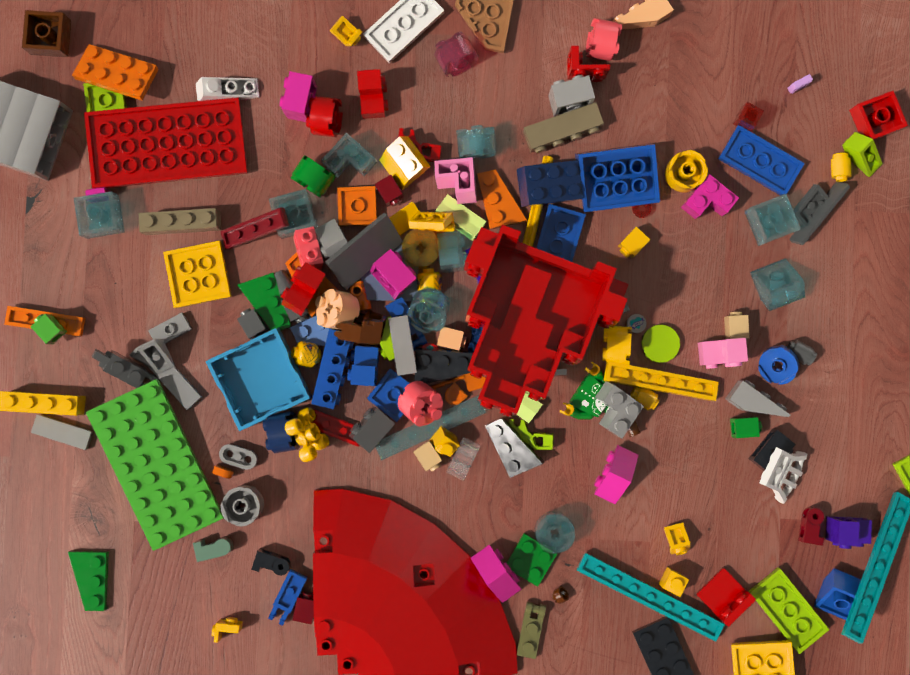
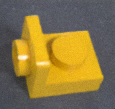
(677, 539)

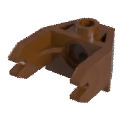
(367, 328)

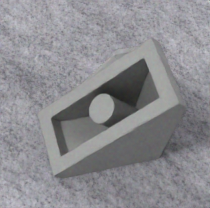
(154, 355)

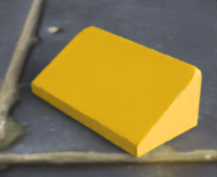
(401, 218)

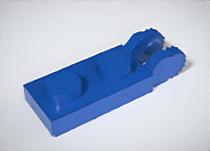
(288, 594)

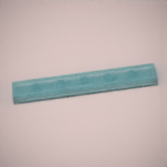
(414, 434)

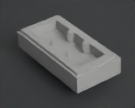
(171, 328)

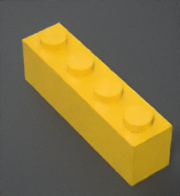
(42, 403)

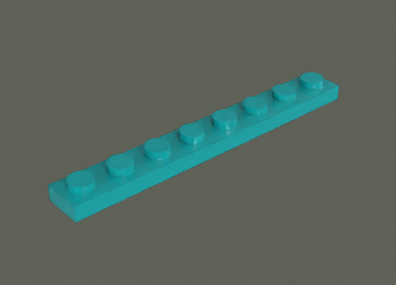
(877, 568)
(650, 596)

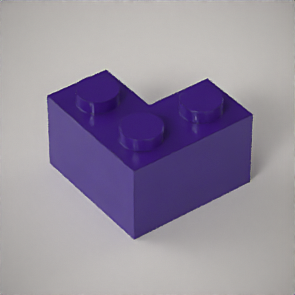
(848, 531)

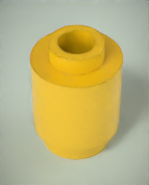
(841, 167)
(645, 397)

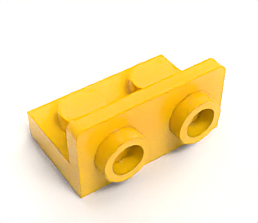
(433, 221)

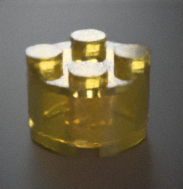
(427, 240)

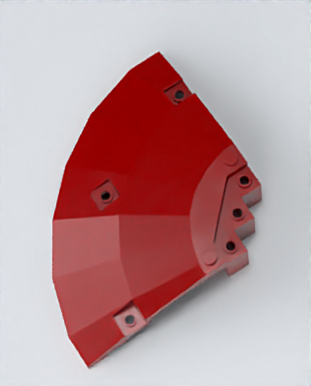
(380, 609)

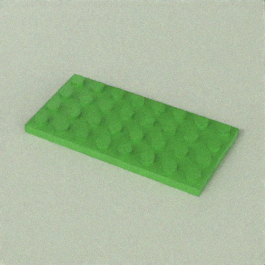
(155, 464)

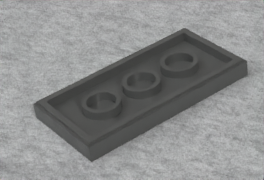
(363, 250)

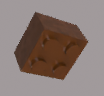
(46, 33)

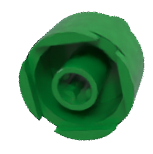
(313, 175)

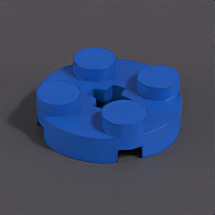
(777, 375)

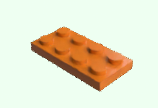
(115, 72)

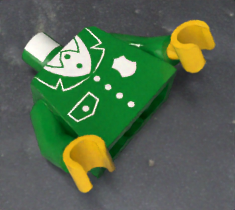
(583, 403)

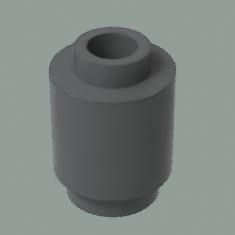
(804, 353)

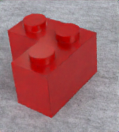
(371, 89)
(305, 284)

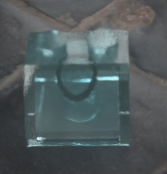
(778, 284)

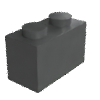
(371, 429)

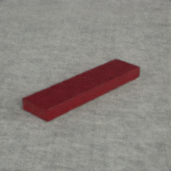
(254, 228)

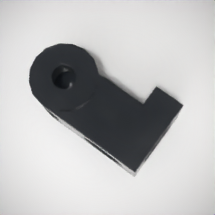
(277, 563)

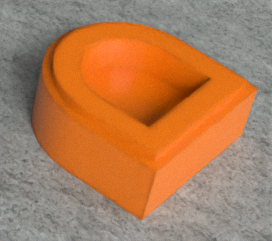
(454, 394)
(223, 471)

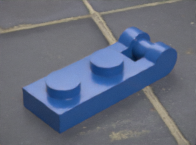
(399, 308)

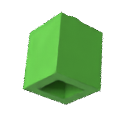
(48, 328)

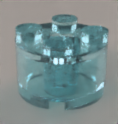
(476, 142)
(429, 310)
(555, 543)

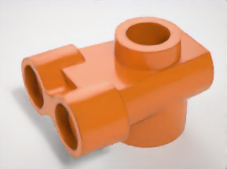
(362, 297)

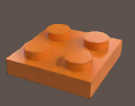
(356, 206)

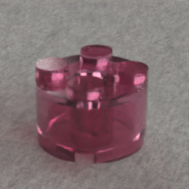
(455, 54)

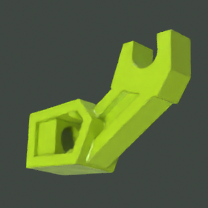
(528, 437)

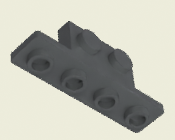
(814, 209)

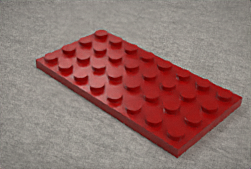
(165, 143)

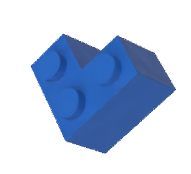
(365, 366)

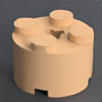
(336, 307)

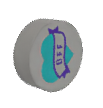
(637, 323)

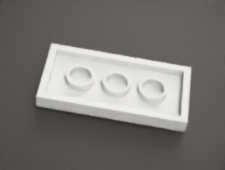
(402, 26)

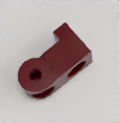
(810, 526)

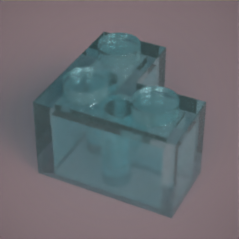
(347, 153)
(450, 252)

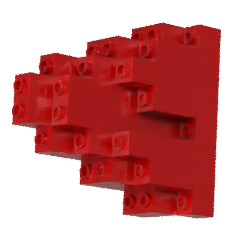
(532, 315)

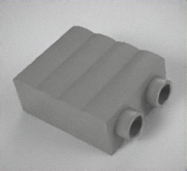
(30, 130)

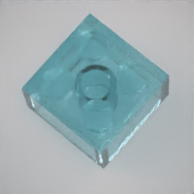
(298, 211)
(98, 215)
(772, 219)

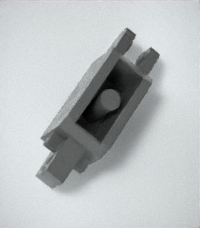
(123, 368)

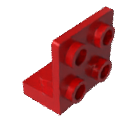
(595, 72)
(725, 597)

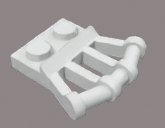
(777, 469)

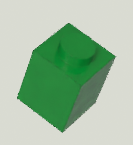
(745, 427)

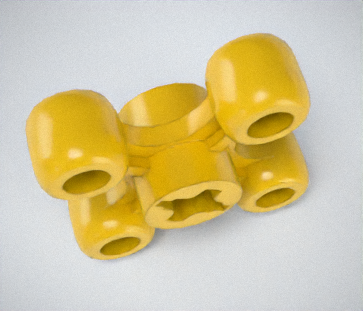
(307, 434)

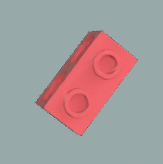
(308, 247)

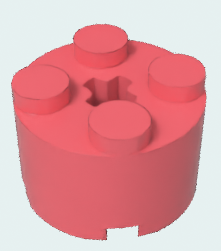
(603, 39)
(420, 403)

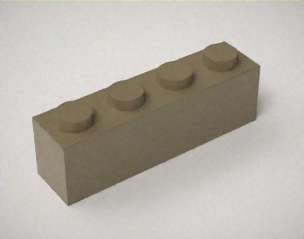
(563, 127)
(180, 221)

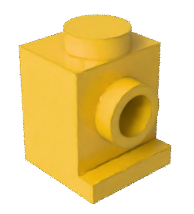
(445, 441)

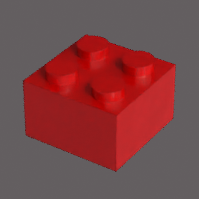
(879, 116)

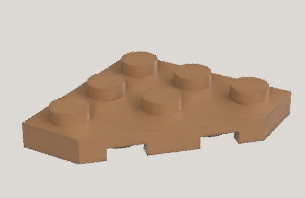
(487, 20)

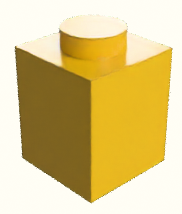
(633, 243)
(673, 582)

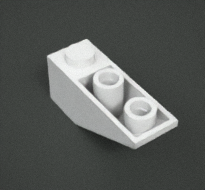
(222, 88)

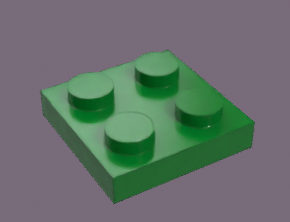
(530, 560)

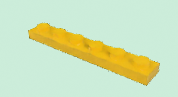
(661, 381)

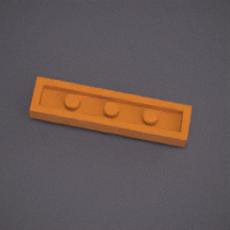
(25, 318)

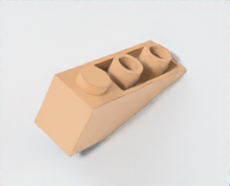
(645, 15)

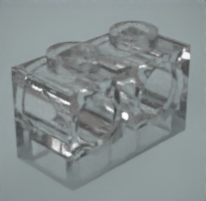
(463, 458)

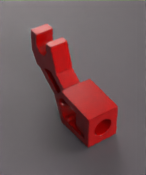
(435, 149)

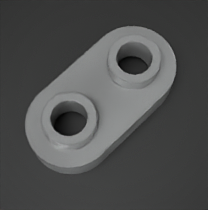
(238, 457)

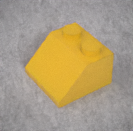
(404, 161)

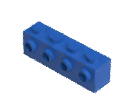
(331, 371)

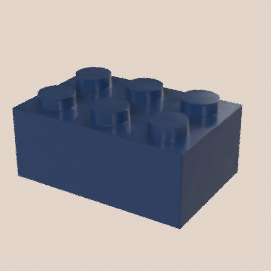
(549, 183)

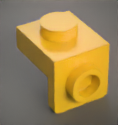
(346, 32)
(229, 625)

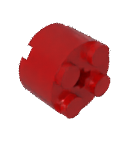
(324, 116)

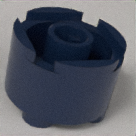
(277, 437)

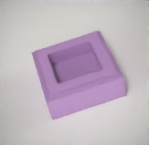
(799, 84)

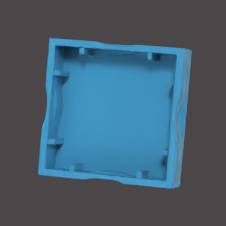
(259, 379)

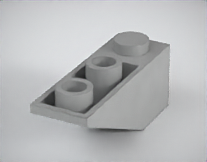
(749, 399)

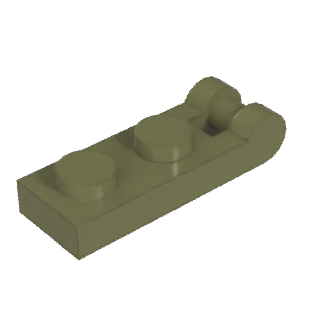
(530, 630)

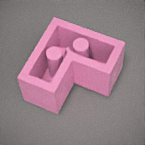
(457, 175)
(727, 351)

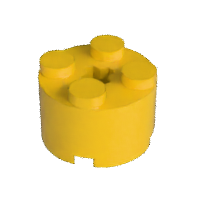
(696, 173)
(618, 344)

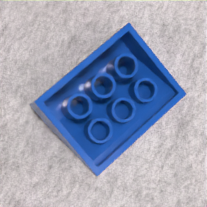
(619, 177)

